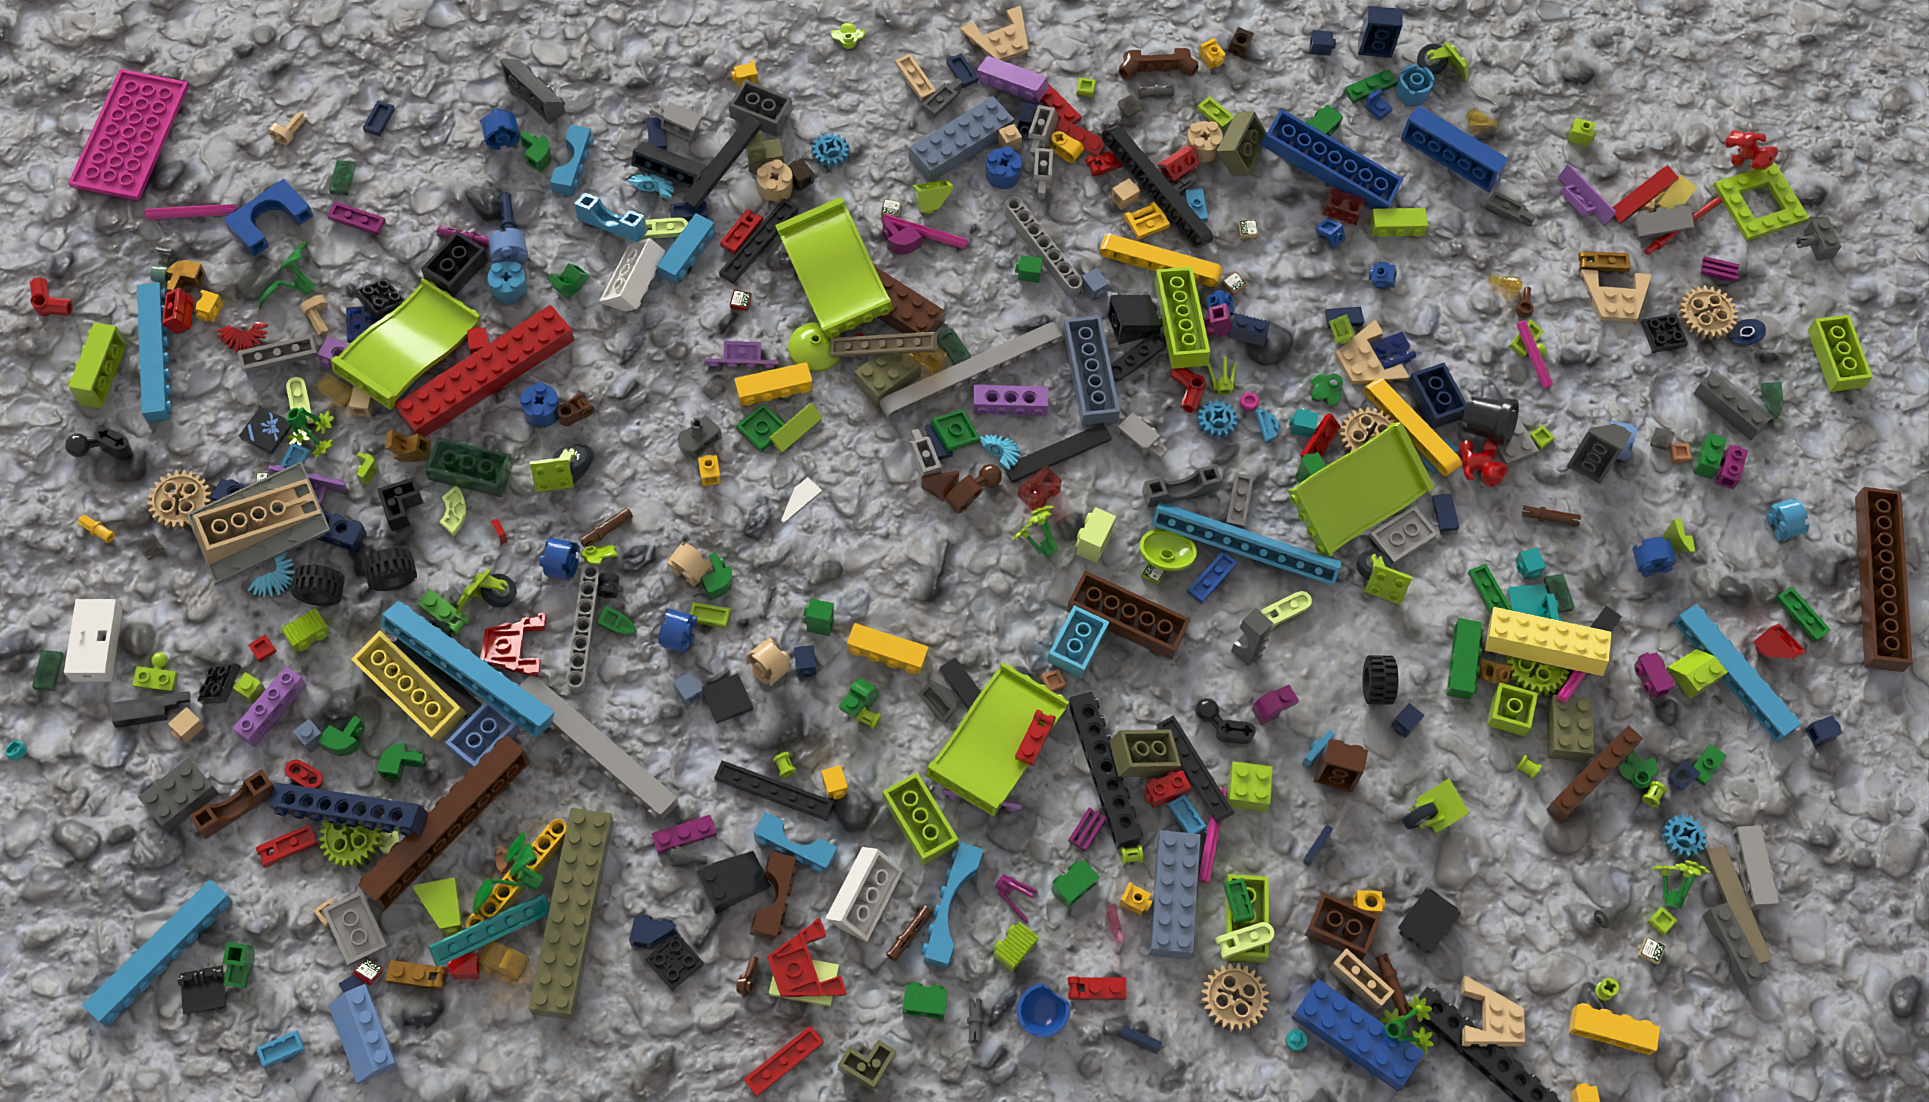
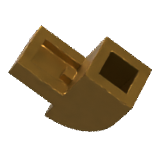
(185, 273)
(408, 448)

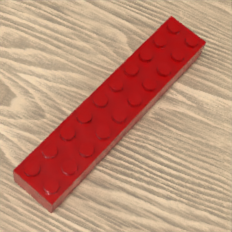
(484, 372)

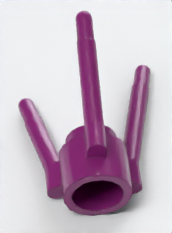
(1008, 885)

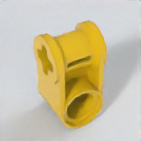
(1067, 147)

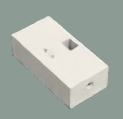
(93, 640)

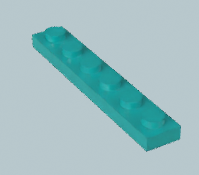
(489, 930)

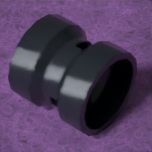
(608, 585)

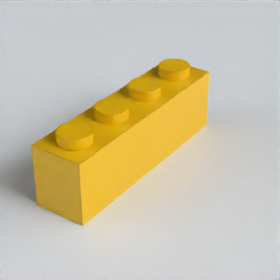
(773, 384)
(887, 649)
(1614, 1029)

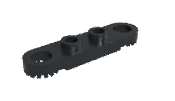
(1138, 356)

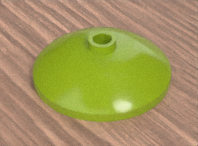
(804, 349)
(1167, 550)

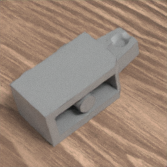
(677, 119)
(1042, 128)
(1042, 171)
(1141, 437)
(924, 454)

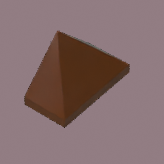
(940, 484)

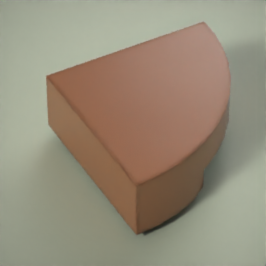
(501, 865)

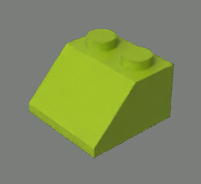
(1697, 672)

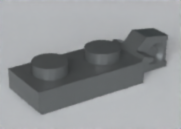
(942, 97)
(1510, 209)

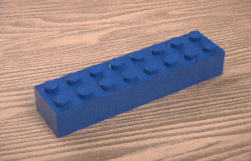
(1331, 161)

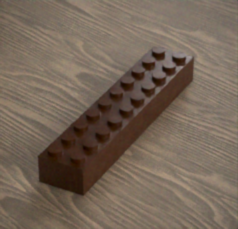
(1883, 580)
(444, 823)

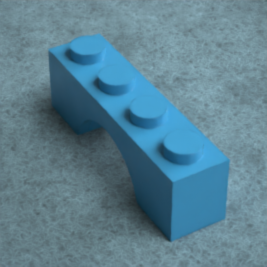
(566, 178)
(592, 211)
(817, 855)

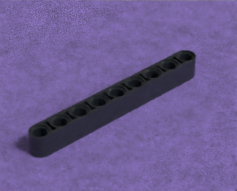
(1157, 186)

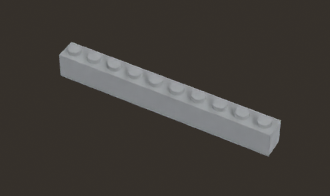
(603, 752)

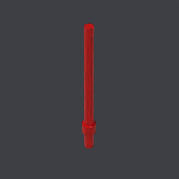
(1661, 241)

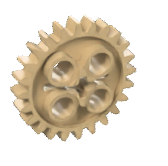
(1708, 312)
(1353, 427)
(162, 499)
(1241, 979)

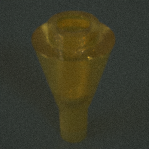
(1477, 117)
(1512, 284)

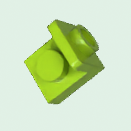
(367, 469)

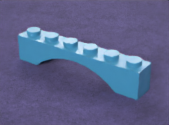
(965, 866)

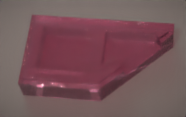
(1114, 923)

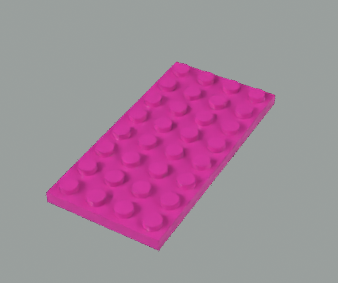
(129, 135)

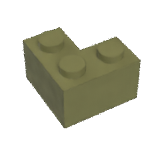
(760, 151)
(868, 1070)

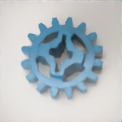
(830, 150)
(1218, 422)
(1684, 844)

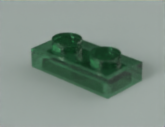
(342, 177)
(953, 346)
(1557, 585)
(47, 670)

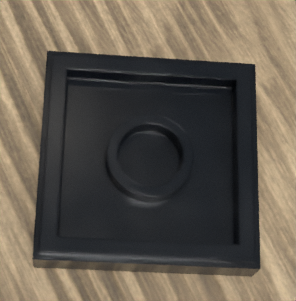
(727, 698)

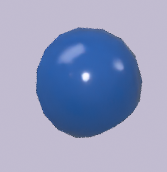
(1042, 1011)

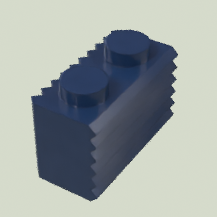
(1249, 329)

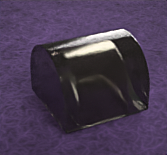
(150, 547)

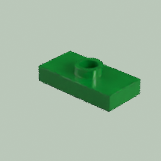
(1708, 763)
(1238, 900)

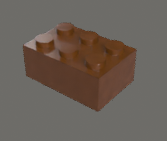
(1341, 765)
(1342, 925)

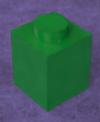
(1029, 268)

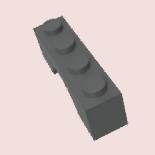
(1201, 482)
(1255, 637)
(1744, 962)

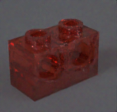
(1347, 206)
(1037, 486)

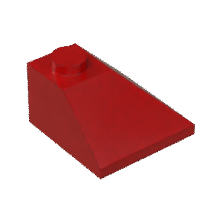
(1778, 643)

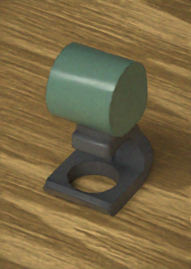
(168, 258)

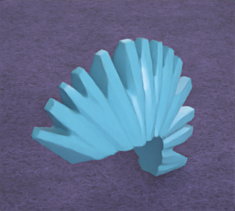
(652, 183)
(1004, 449)
(274, 579)

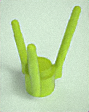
(1223, 385)

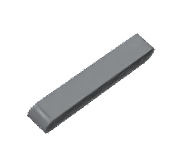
(1051, 251)
(583, 637)

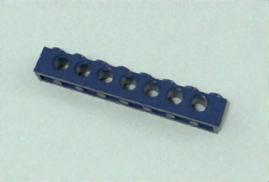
(349, 540)
(332, 807)

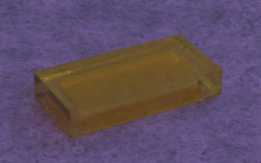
(335, 389)

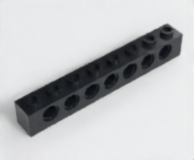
(1121, 836)
(1473, 1055)

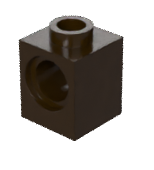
(1241, 42)
(801, 174)

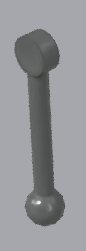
(771, 586)

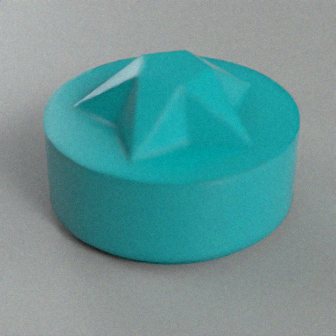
(16, 750)
(1296, 1040)

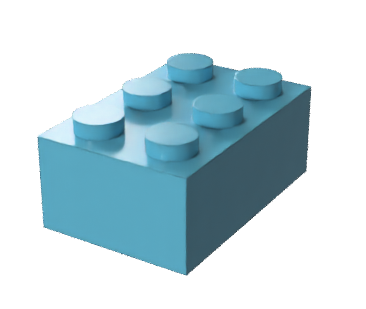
(1078, 641)

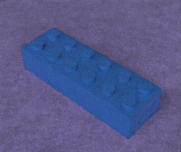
(1454, 148)
(1357, 1035)

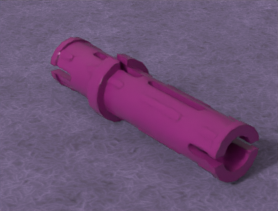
(443, 231)

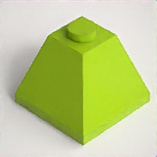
(931, 195)

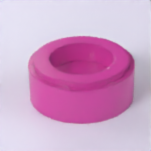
(1249, 402)

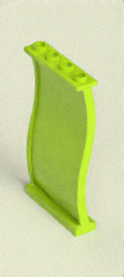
(834, 267)
(406, 343)
(1360, 489)
(981, 752)

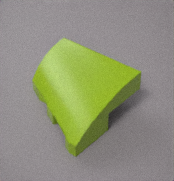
(1677, 536)

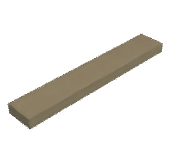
(883, 344)
(1734, 894)

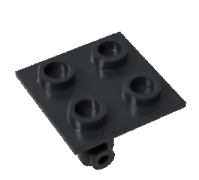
(202, 989)

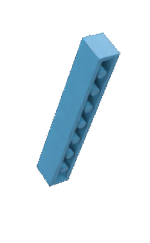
(153, 353)
(1741, 677)
(157, 953)

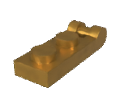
(1604, 261)
(415, 975)

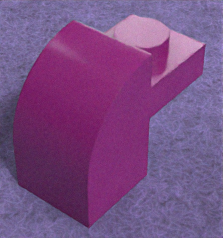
(901, 241)
(1218, 321)
(1272, 703)

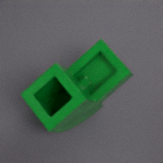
(538, 150)
(570, 280)
(720, 581)
(860, 695)
(343, 742)
(396, 758)
(239, 961)

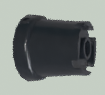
(1491, 419)

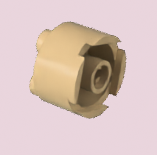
(1205, 139)
(774, 181)
(689, 563)
(768, 662)

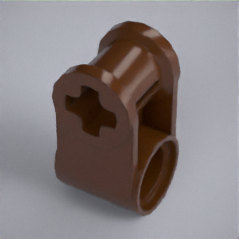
(576, 408)

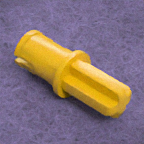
(96, 528)

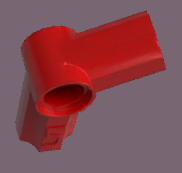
(47, 305)
(1193, 394)

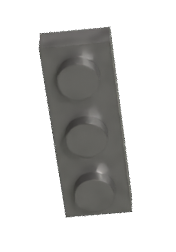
(1239, 500)

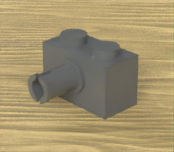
(1821, 238)
(699, 437)

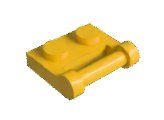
(1149, 224)

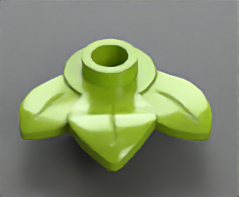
(848, 35)
(595, 555)

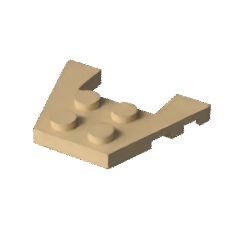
(1002, 43)
(1613, 302)
(1361, 362)
(1501, 1018)

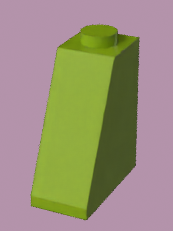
(442, 903)

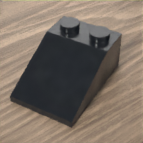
(732, 880)

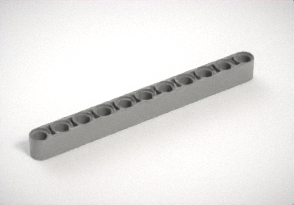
(971, 370)

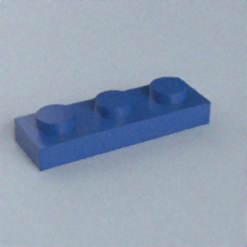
(1212, 577)

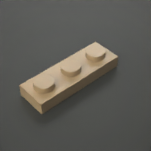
(915, 77)

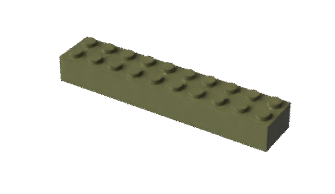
(571, 914)

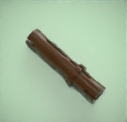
(1551, 515)
(609, 525)
(904, 940)
(1391, 980)

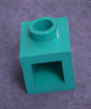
(1303, 422)
(1530, 564)

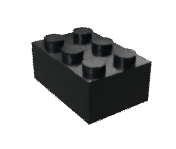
(455, 263)

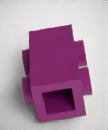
(1731, 466)
(1653, 675)

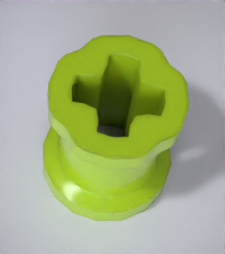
(869, 718)
(784, 765)
(1528, 767)
(1650, 795)
(1124, 852)
(1606, 983)

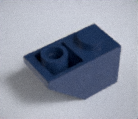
(1026, 117)
(649, 932)

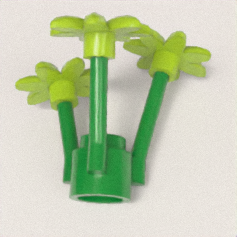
(297, 418)
(1047, 546)
(1691, 870)
(1396, 1026)

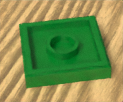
(759, 427)
(955, 430)

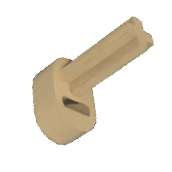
(285, 134)
(311, 309)

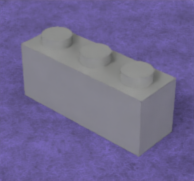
(1663, 221)

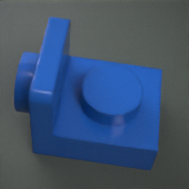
(1377, 105)
(1332, 230)

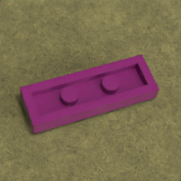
(356, 218)
(684, 834)

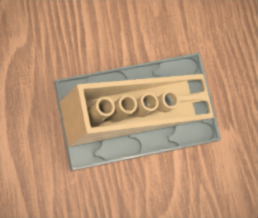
(258, 523)

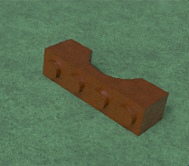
(217, 816)
(779, 872)

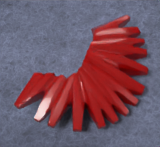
(240, 338)

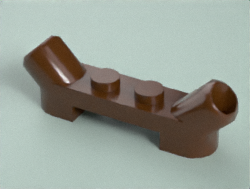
(1136, 62)

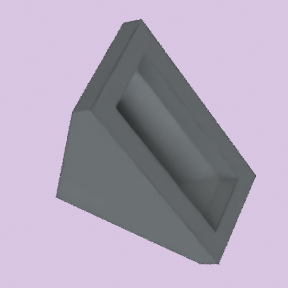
(939, 699)

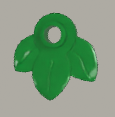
(1325, 390)
(1637, 768)

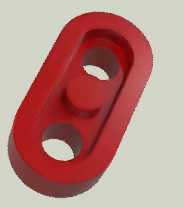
(305, 775)

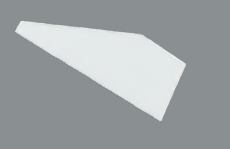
(801, 495)

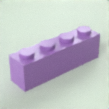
(1013, 79)

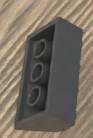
(532, 89)
(1733, 404)
(1599, 451)

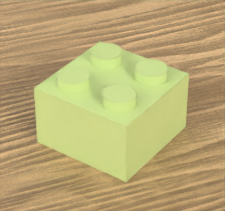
(1095, 534)

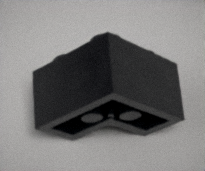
(396, 499)

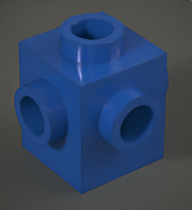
(1383, 275)
(1220, 297)

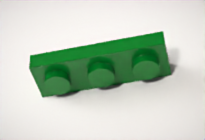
(1361, 89)
(1488, 588)
(1803, 614)

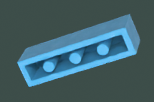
(686, 249)

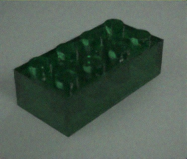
(469, 466)

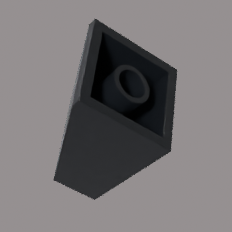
(1133, 317)
(1429, 920)

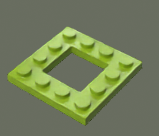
(1791, 211)

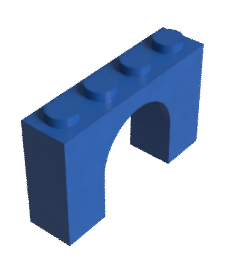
(278, 197)

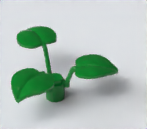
(301, 282)
(526, 875)

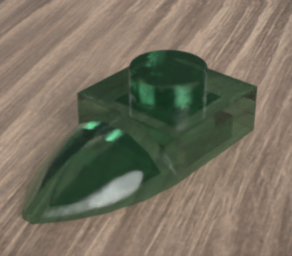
(1773, 397)

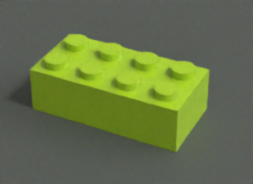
(1839, 353)
(97, 365)
(920, 819)
(1259, 896)

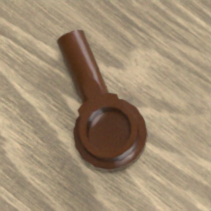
(1525, 307)
(744, 983)

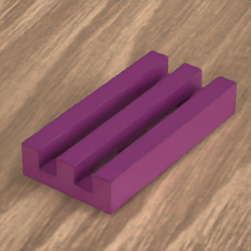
(1719, 266)
(1095, 816)

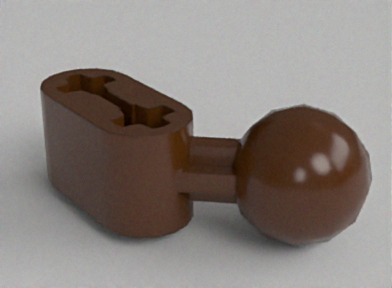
(969, 488)

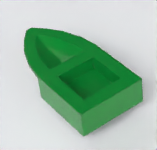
(616, 621)

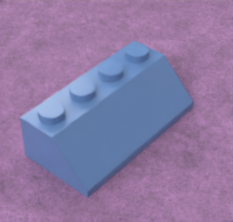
(362, 1034)

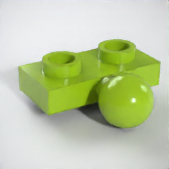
(1517, 343)
(155, 677)

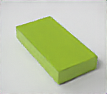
(711, 615)

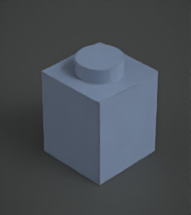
(1094, 284)
(688, 688)
(308, 735)

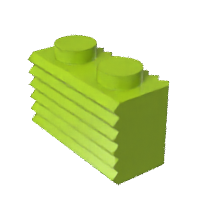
(306, 630)
(1015, 946)

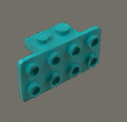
(1533, 601)

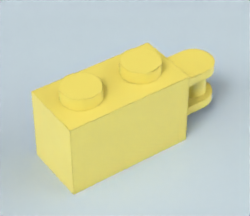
(1676, 193)

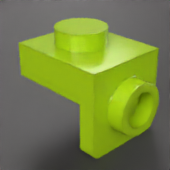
(1342, 329)

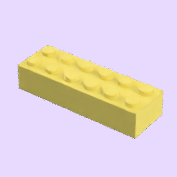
(1548, 641)
(409, 686)

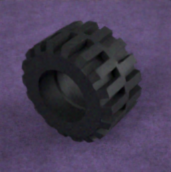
(390, 569)
(317, 585)
(1380, 680)

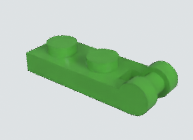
(443, 611)

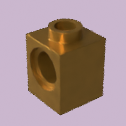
(1494, 671)

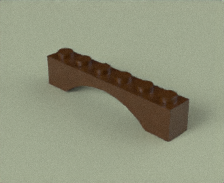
(1594, 774)

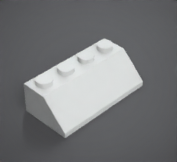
(633, 275)
(864, 893)

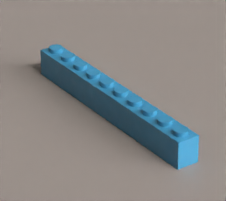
(1246, 543)
(467, 669)

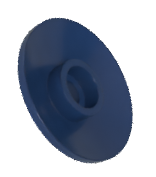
(1747, 332)

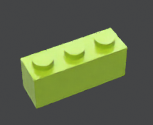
(1399, 222)

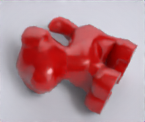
(1749, 149)
(1491, 472)

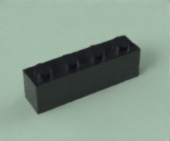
(666, 164)

